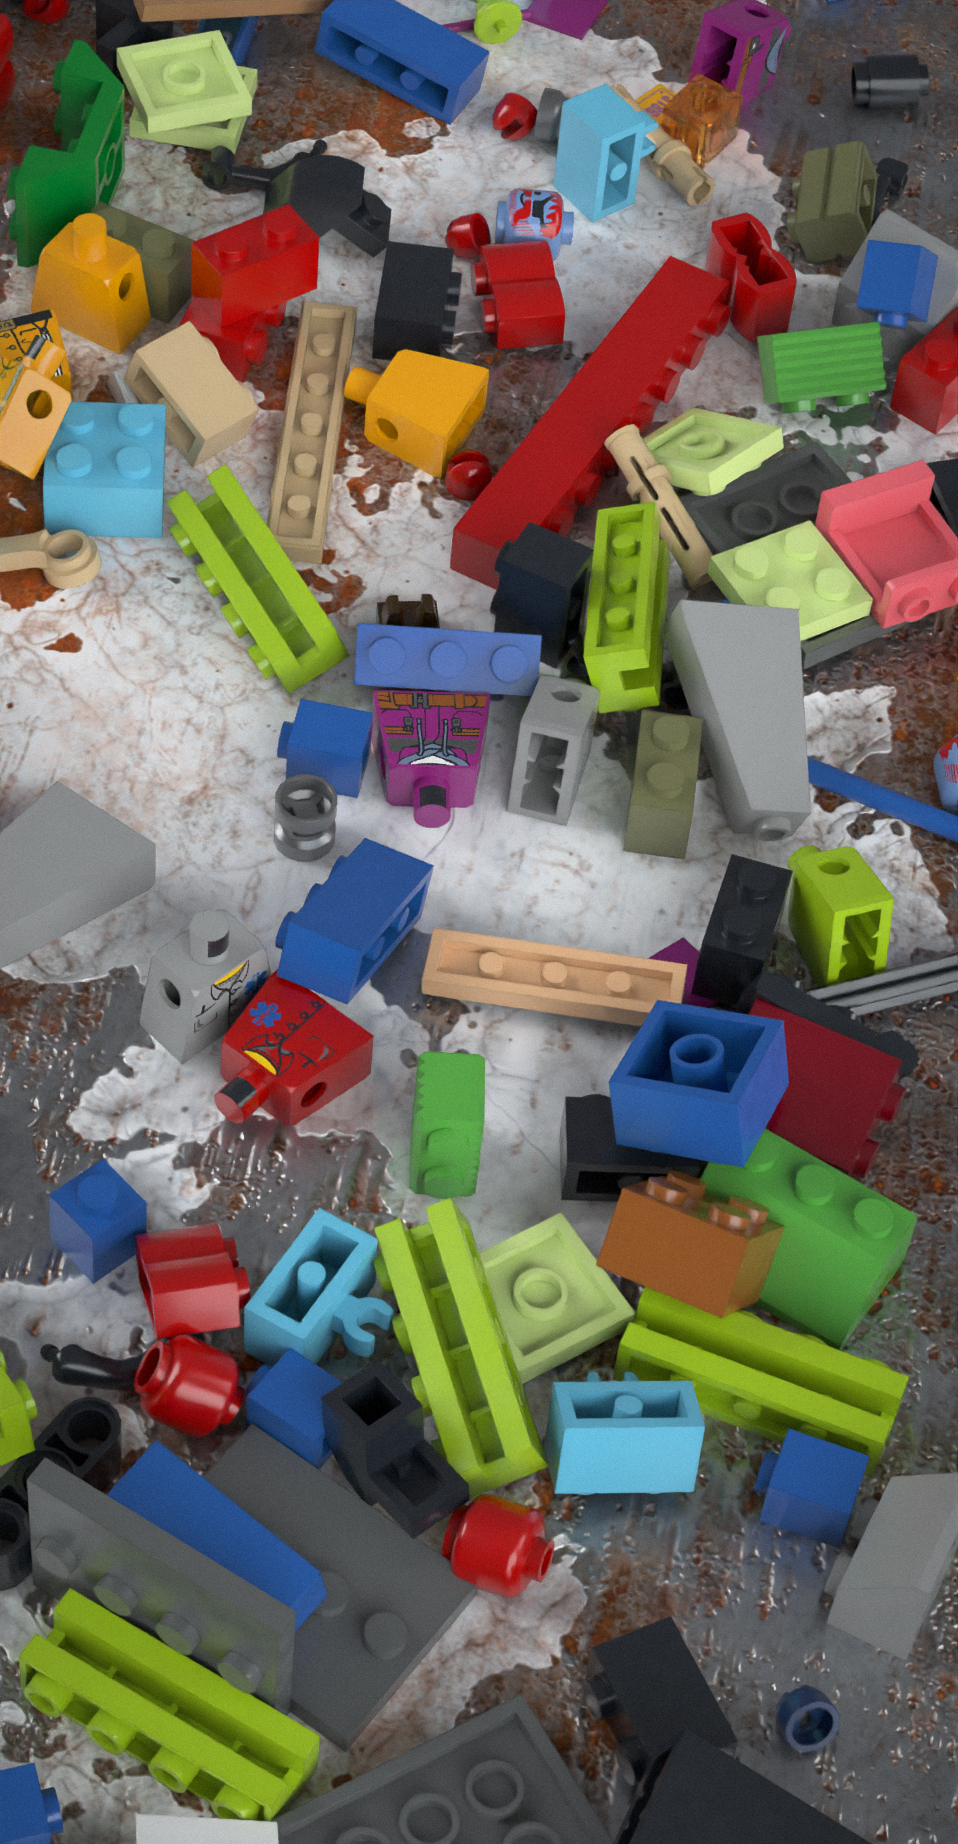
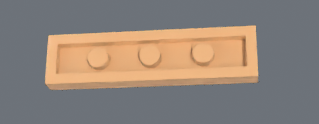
(549, 977)

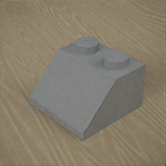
(944, 297)
(898, 1563)

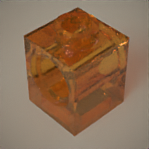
(703, 118)

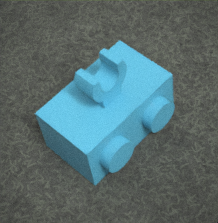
(601, 151)
(317, 1294)
(623, 1436)

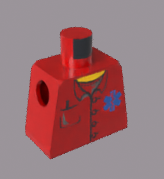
(290, 1055)

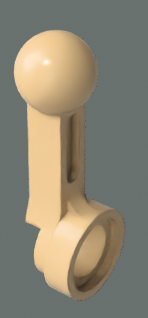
(43, 552)

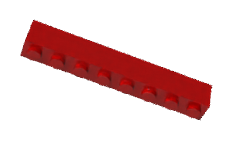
(616, 387)

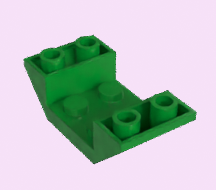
(63, 184)

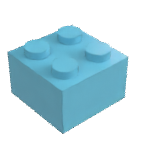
(107, 471)

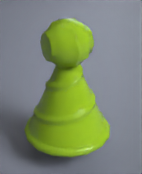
(496, 20)

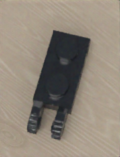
(791, 996)

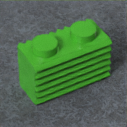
(822, 364)
(447, 1124)

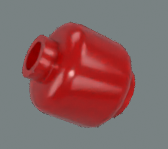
(189, 1385)
(498, 1545)

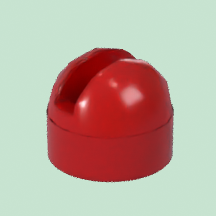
(46, 11)
(514, 117)
(467, 234)
(468, 474)

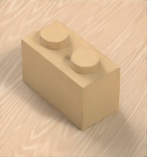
(201, 397)

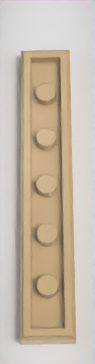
(311, 430)

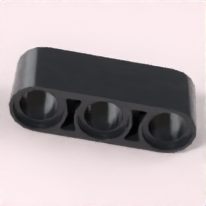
(94, 1465)

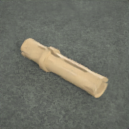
(673, 161)
(629, 452)

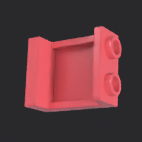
(893, 542)

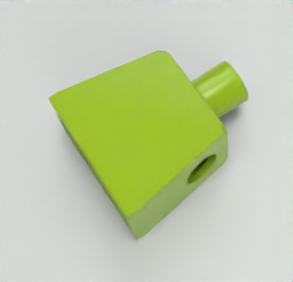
(838, 913)

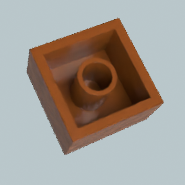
(691, 1243)

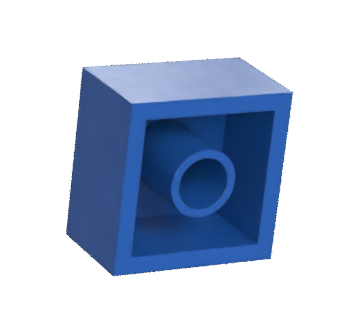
(699, 1083)

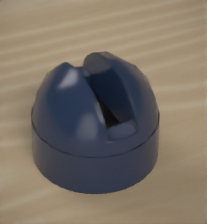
(821, 1712)

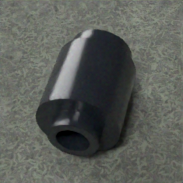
(889, 81)

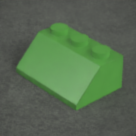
(836, 1239)

